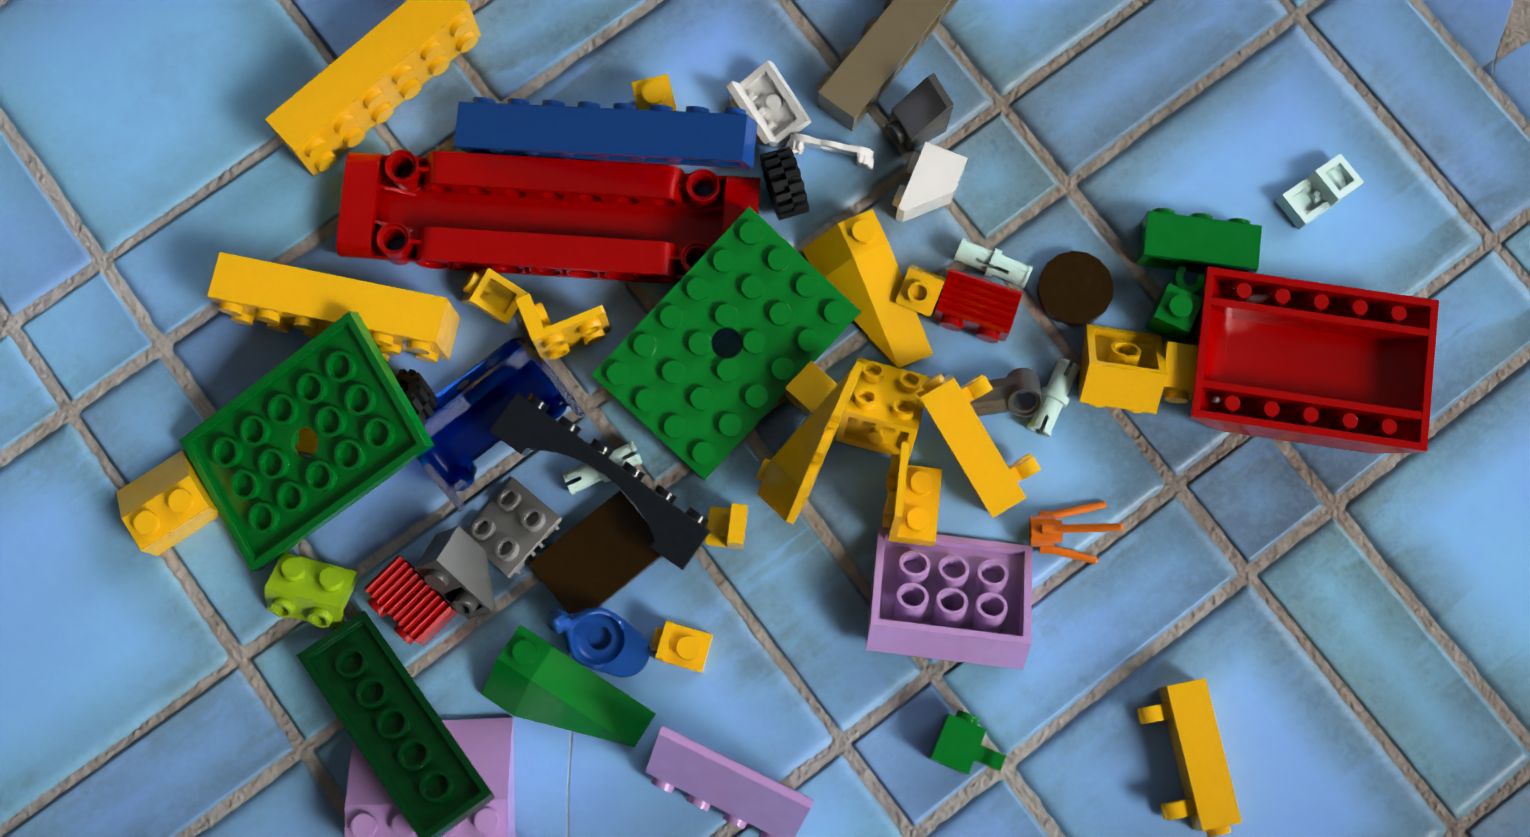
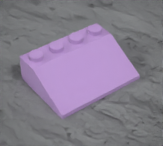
(952, 600)
(491, 751)
(726, 785)

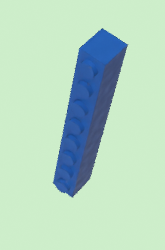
(607, 133)

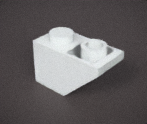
(932, 182)

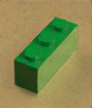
(1197, 242)

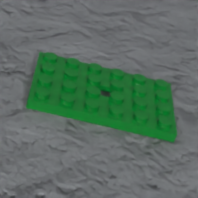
(668, 363)
(250, 452)

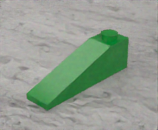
(553, 689)

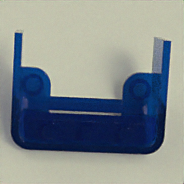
(475, 403)

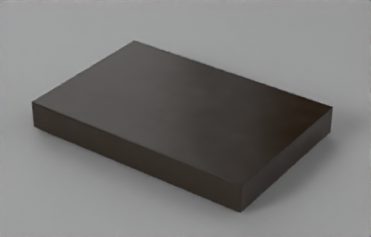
(597, 556)

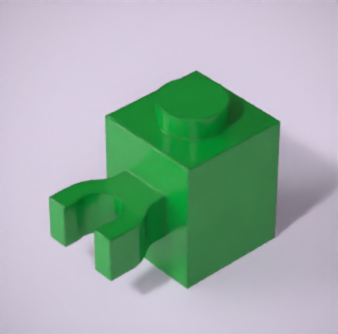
(1176, 308)
(960, 744)

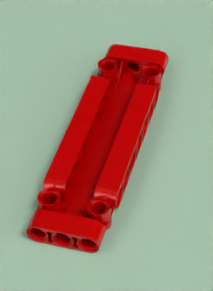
(536, 214)

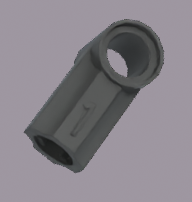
(1007, 395)

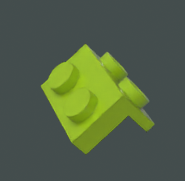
(309, 590)

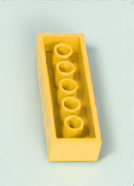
(373, 79)
(315, 300)

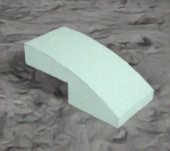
(1319, 191)

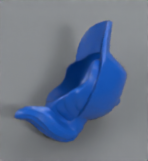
(601, 640)

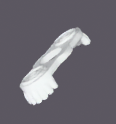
(864, 155)

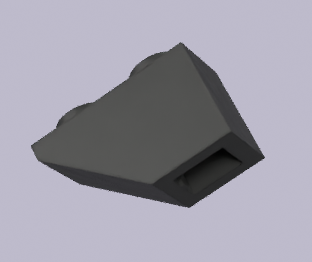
(458, 571)

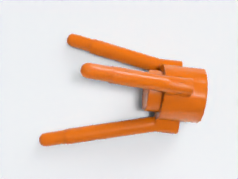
(1046, 531)

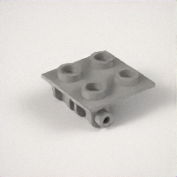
(513, 527)

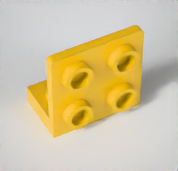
(557, 339)
(883, 409)
(911, 500)

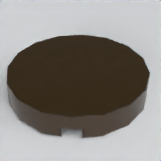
(1075, 288)

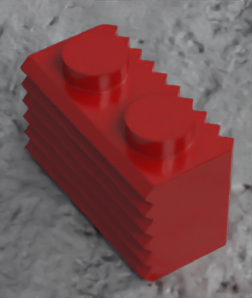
(977, 306)
(409, 601)

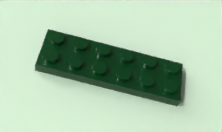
(395, 727)

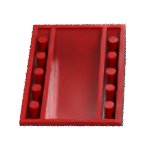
(1314, 363)

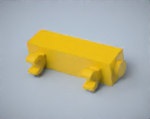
(972, 445)
(1198, 756)

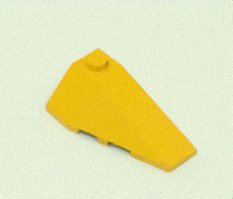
(863, 268)
(795, 466)

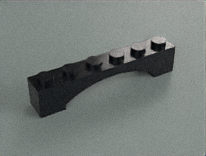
(528, 427)

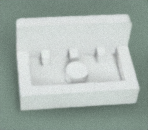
(770, 104)

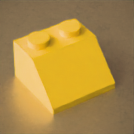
(1122, 369)
(166, 505)

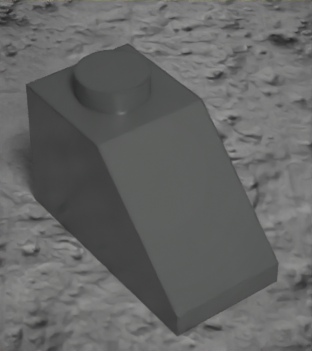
(921, 114)

